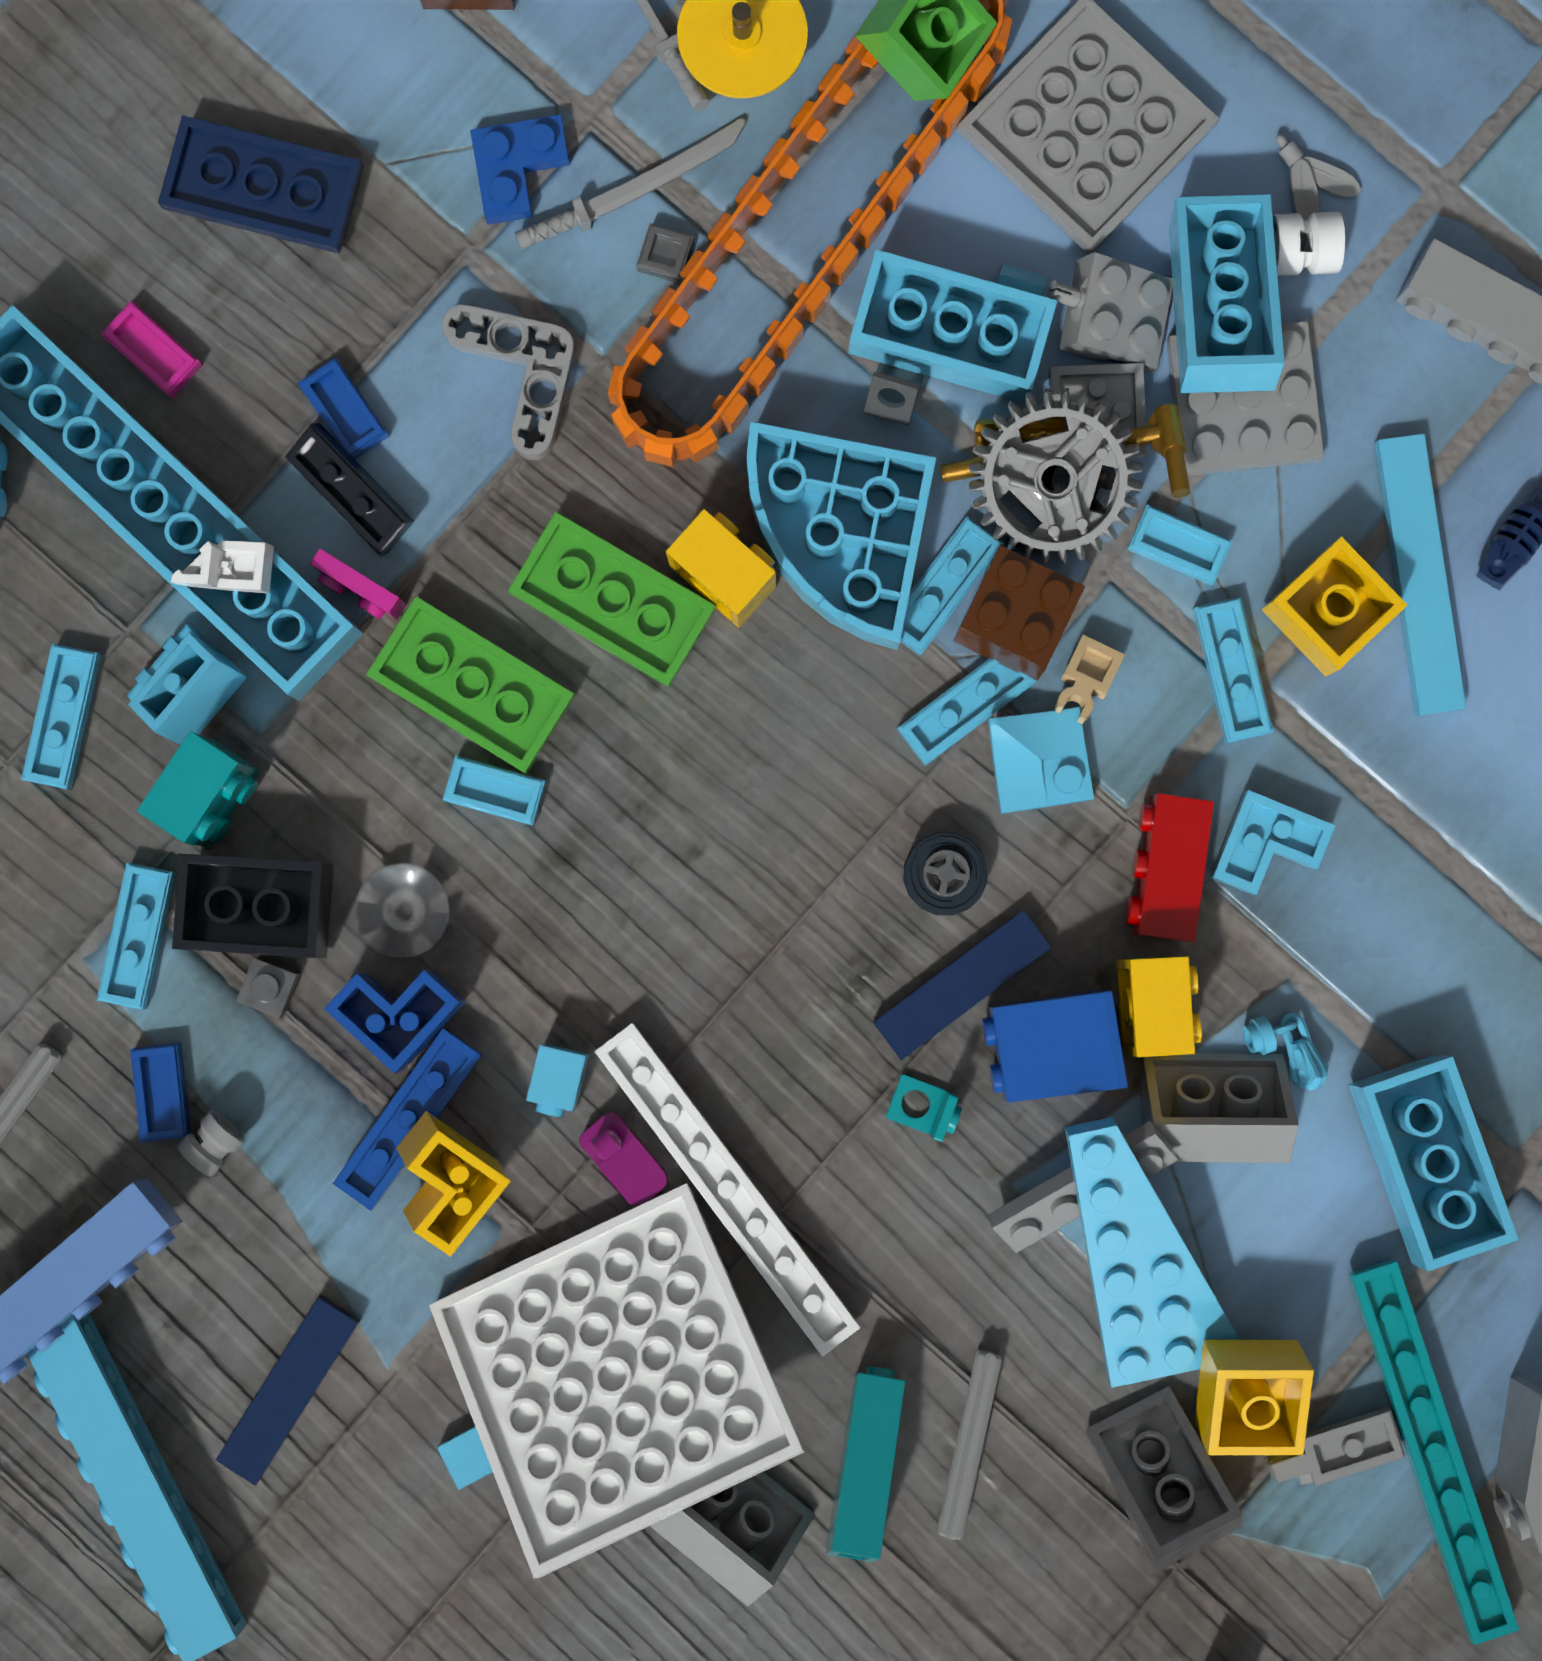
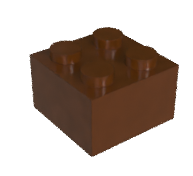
(1019, 613)

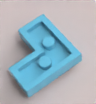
(1265, 829)

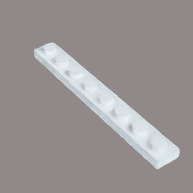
(728, 1189)

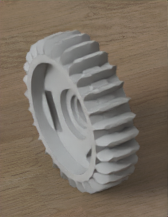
(1081, 450)

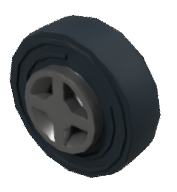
(962, 862)

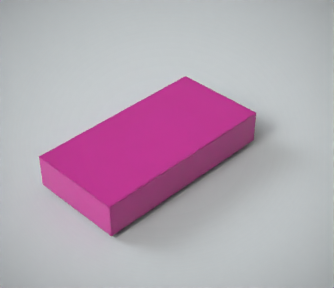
(151, 349)

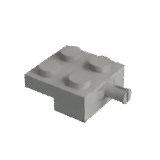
(1114, 311)

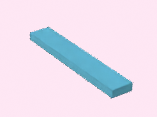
(1420, 575)

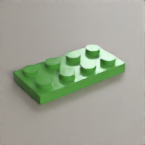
(612, 599)
(471, 685)

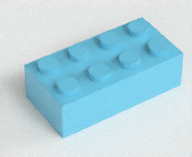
(1226, 294)
(951, 326)
(1433, 1162)

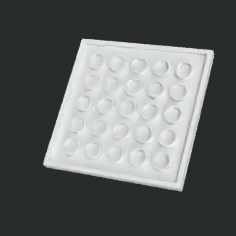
(614, 1380)

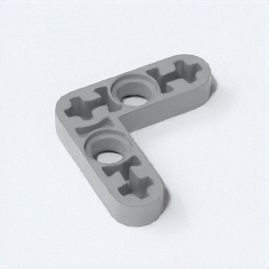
(538, 367)

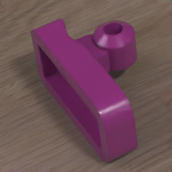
(624, 1159)

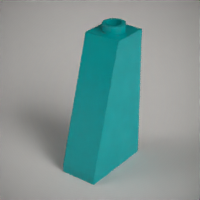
(866, 1466)

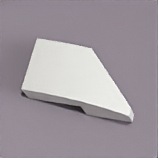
(230, 567)

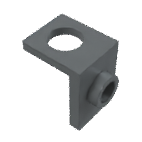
(893, 393)

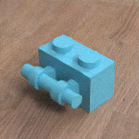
(184, 686)

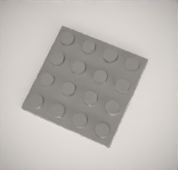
(1087, 124)

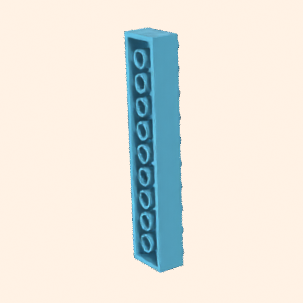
(160, 506)

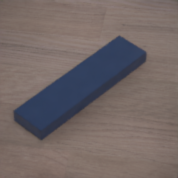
(962, 984)
(288, 1390)

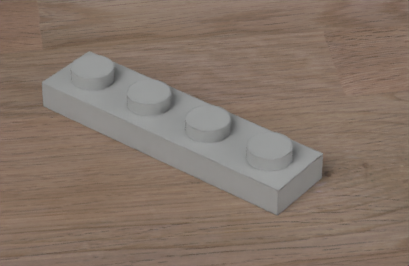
(1055, 1200)

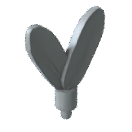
(1309, 174)

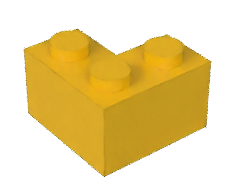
(458, 1184)

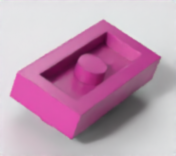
(372, 596)

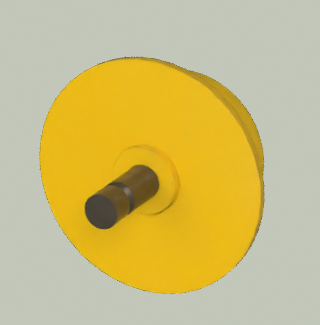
(742, 44)

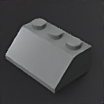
(1221, 1106)
(740, 1534)

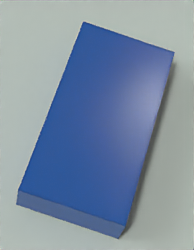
(343, 409)
(160, 1092)

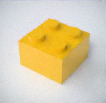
(722, 566)
(1334, 607)
(1157, 1006)
(1253, 1397)

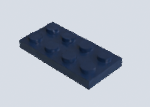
(260, 184)

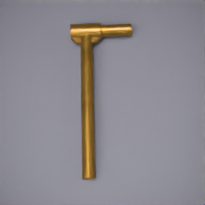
(1163, 432)

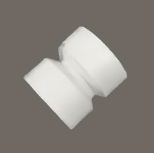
(1321, 243)

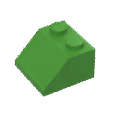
(926, 42)

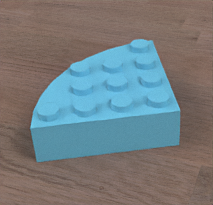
(841, 524)

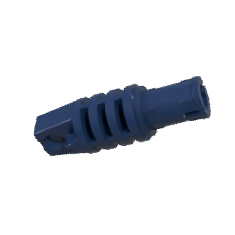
(1514, 543)

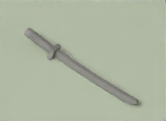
(669, 53)
(585, 212)

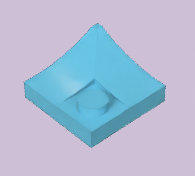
(1039, 760)

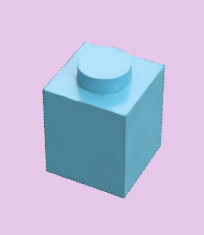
(557, 1079)

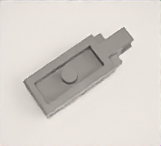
(1341, 1450)

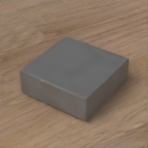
(664, 253)

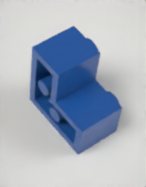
(392, 1027)

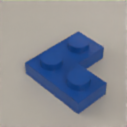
(507, 153)

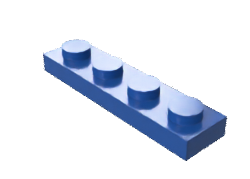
(426, 1089)

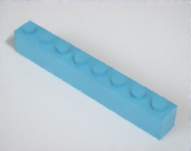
(136, 1491)

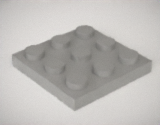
(1254, 426)

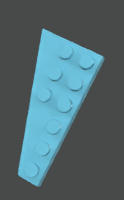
(1142, 1275)

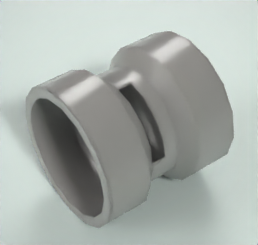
(211, 1143)

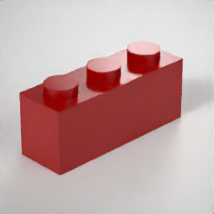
(1170, 867)

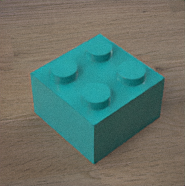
(199, 791)

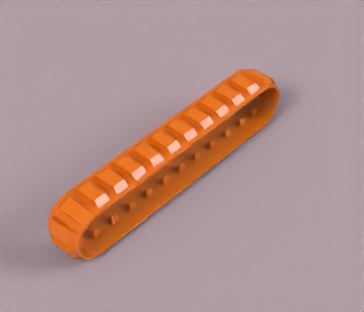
(839, 261)

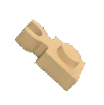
(1090, 674)

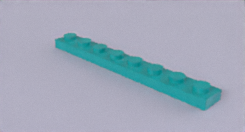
(1433, 1452)

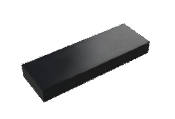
(349, 488)

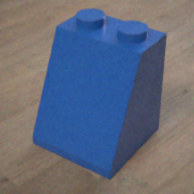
(1055, 1046)

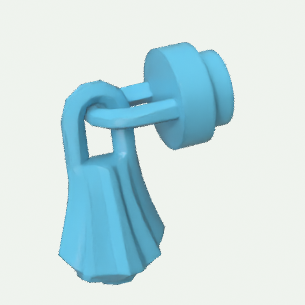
(1306, 1064)

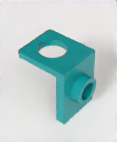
(942, 1111)

